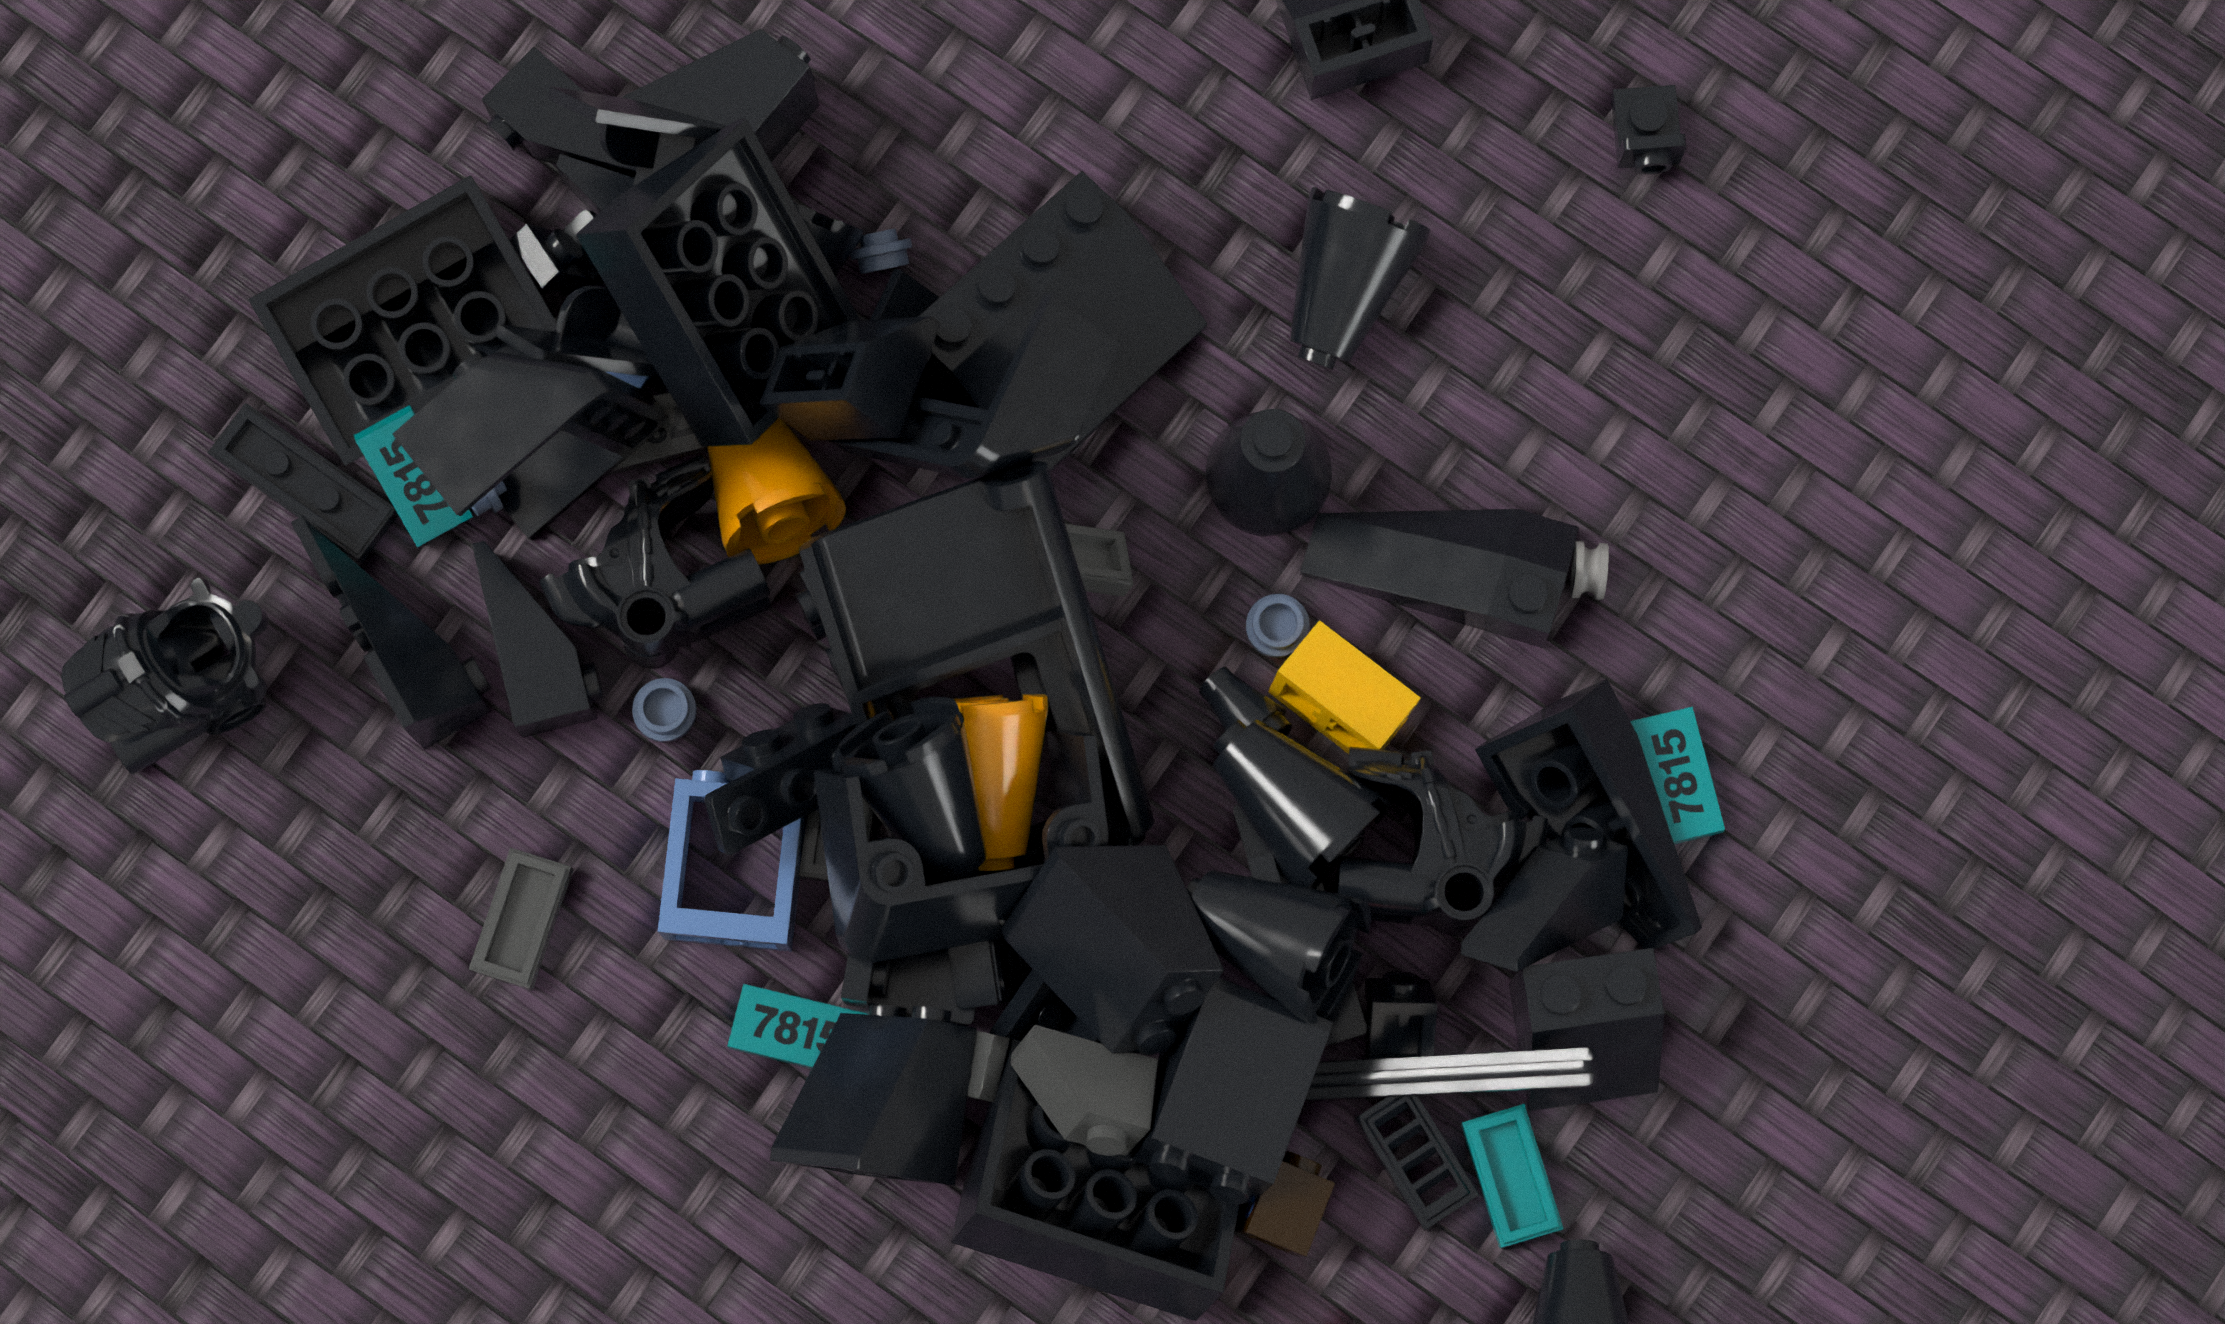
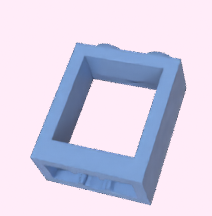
(725, 927)

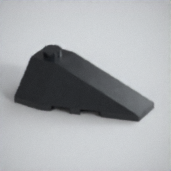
(1462, 565)

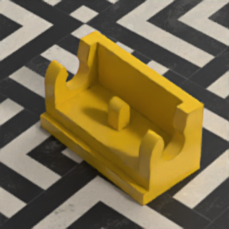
(1342, 692)

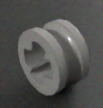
(1589, 570)

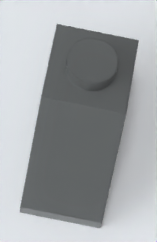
(1087, 1089)

